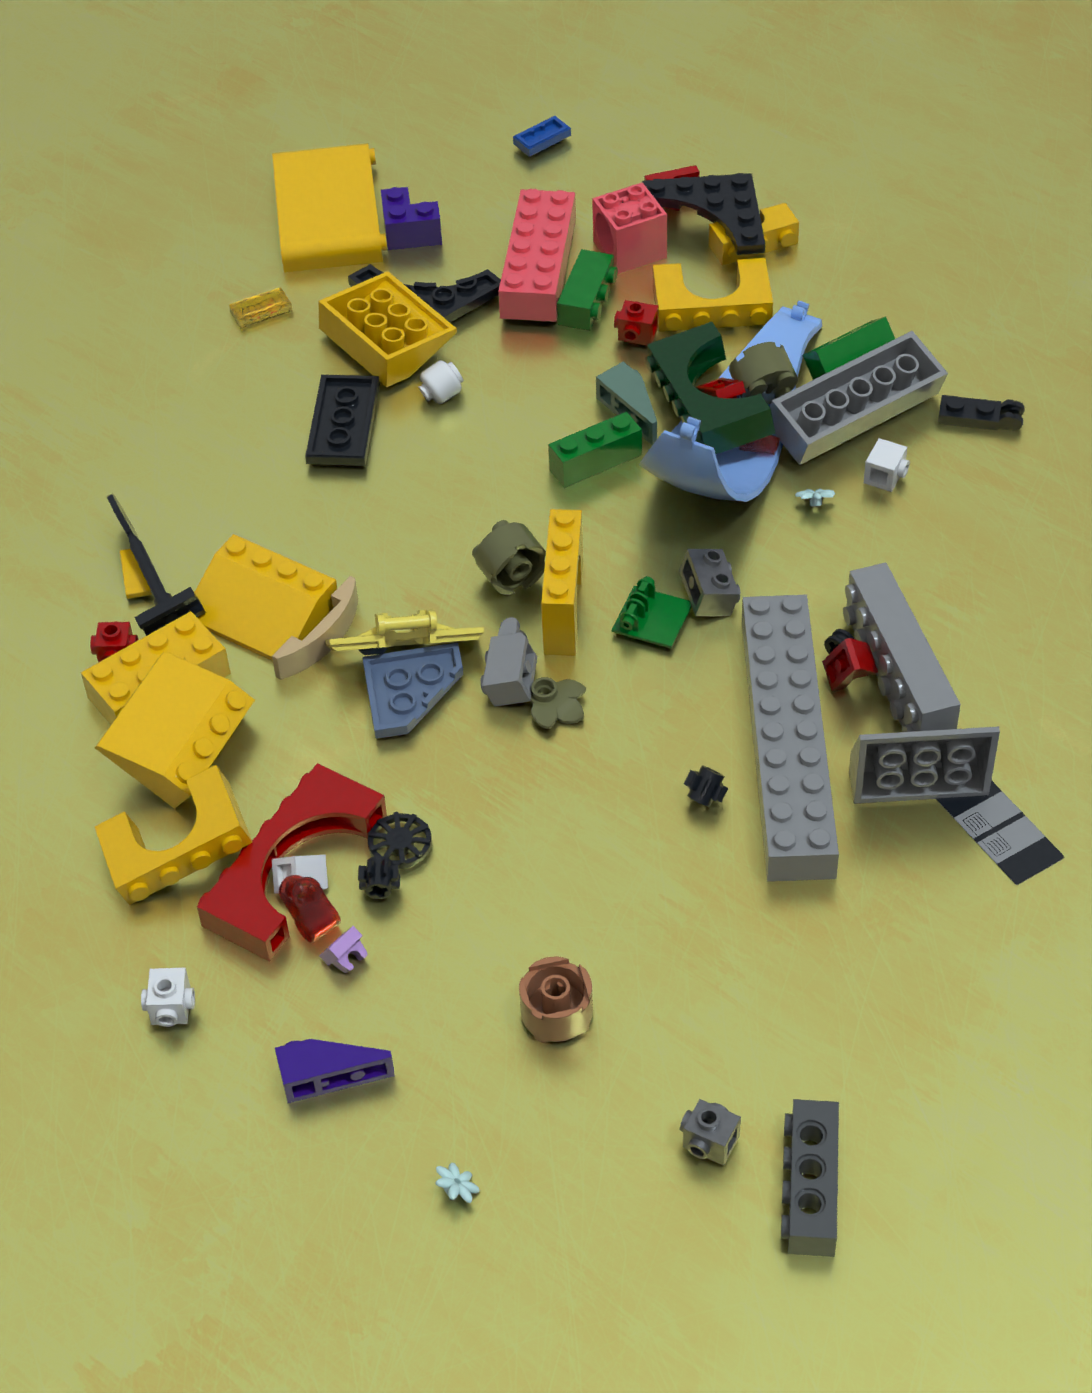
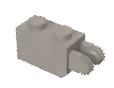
(509, 666)

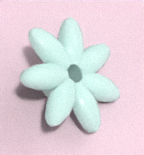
(815, 496)
(456, 1183)

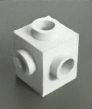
(168, 996)

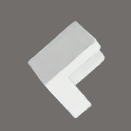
(304, 866)

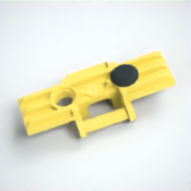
(423, 631)

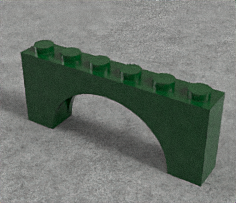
(724, 421)

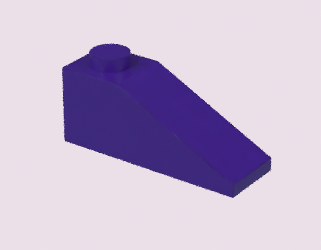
(323, 1067)

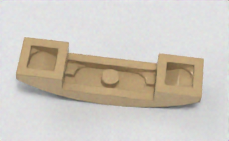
(299, 655)

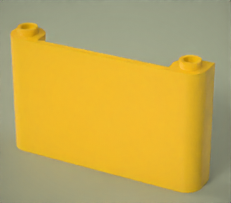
(327, 208)

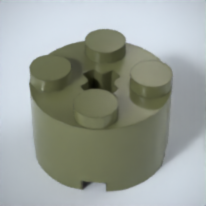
(764, 371)
(510, 557)

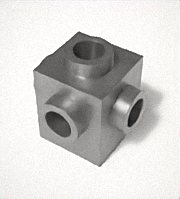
(710, 1131)

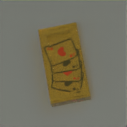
(260, 307)

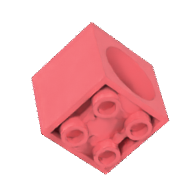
(630, 227)

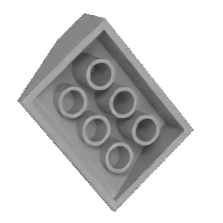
(923, 764)

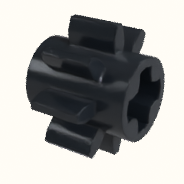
(705, 786)
(379, 877)

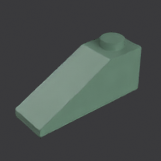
(624, 390)

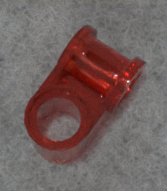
(312, 911)

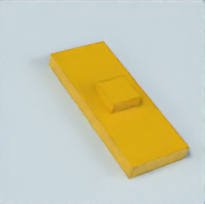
(133, 577)

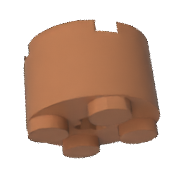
(556, 999)

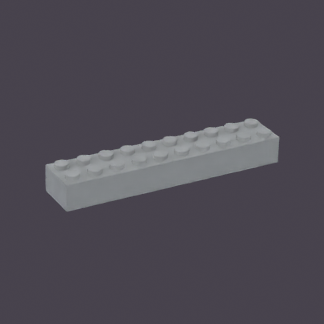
(788, 740)

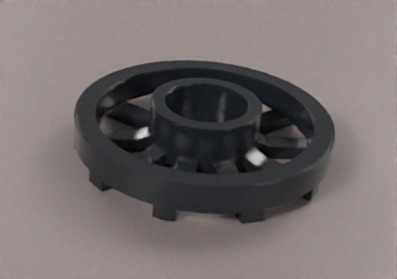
(400, 839)

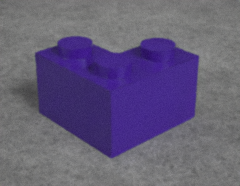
(408, 223)

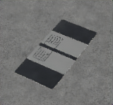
(1004, 833)

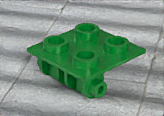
(652, 615)

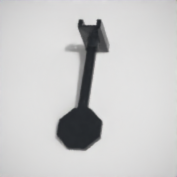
(166, 607)

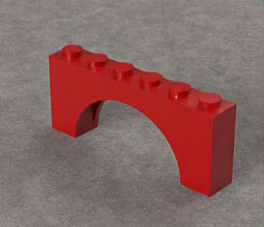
(317, 807)

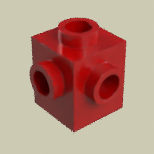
(637, 322)
(111, 638)

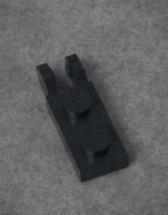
(981, 413)

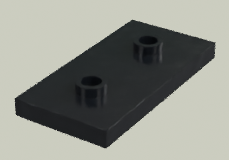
(342, 420)

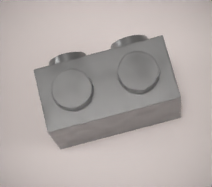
(709, 582)

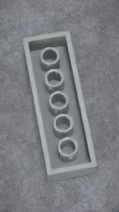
(856, 397)
(904, 660)

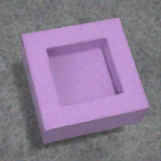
(345, 944)

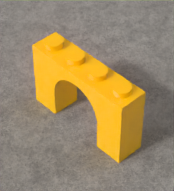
(683, 310)
(560, 582)
(216, 834)

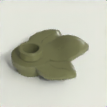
(556, 701)

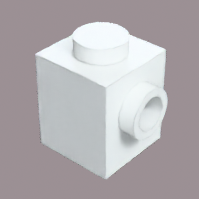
(886, 465)

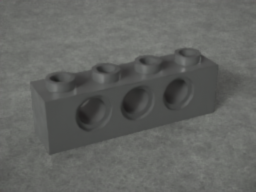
(815, 1232)

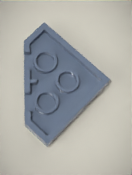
(408, 685)

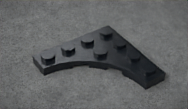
(717, 198)
(446, 300)

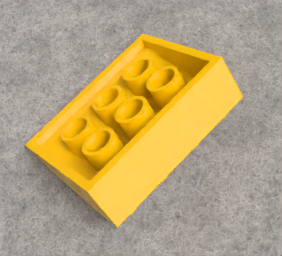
(384, 327)
(261, 597)
(174, 726)

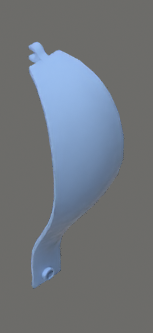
(733, 473)

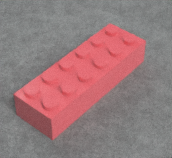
(537, 255)

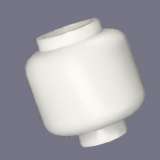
(440, 382)

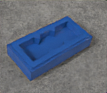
(542, 136)

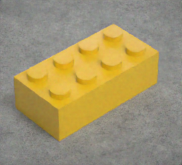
(118, 676)

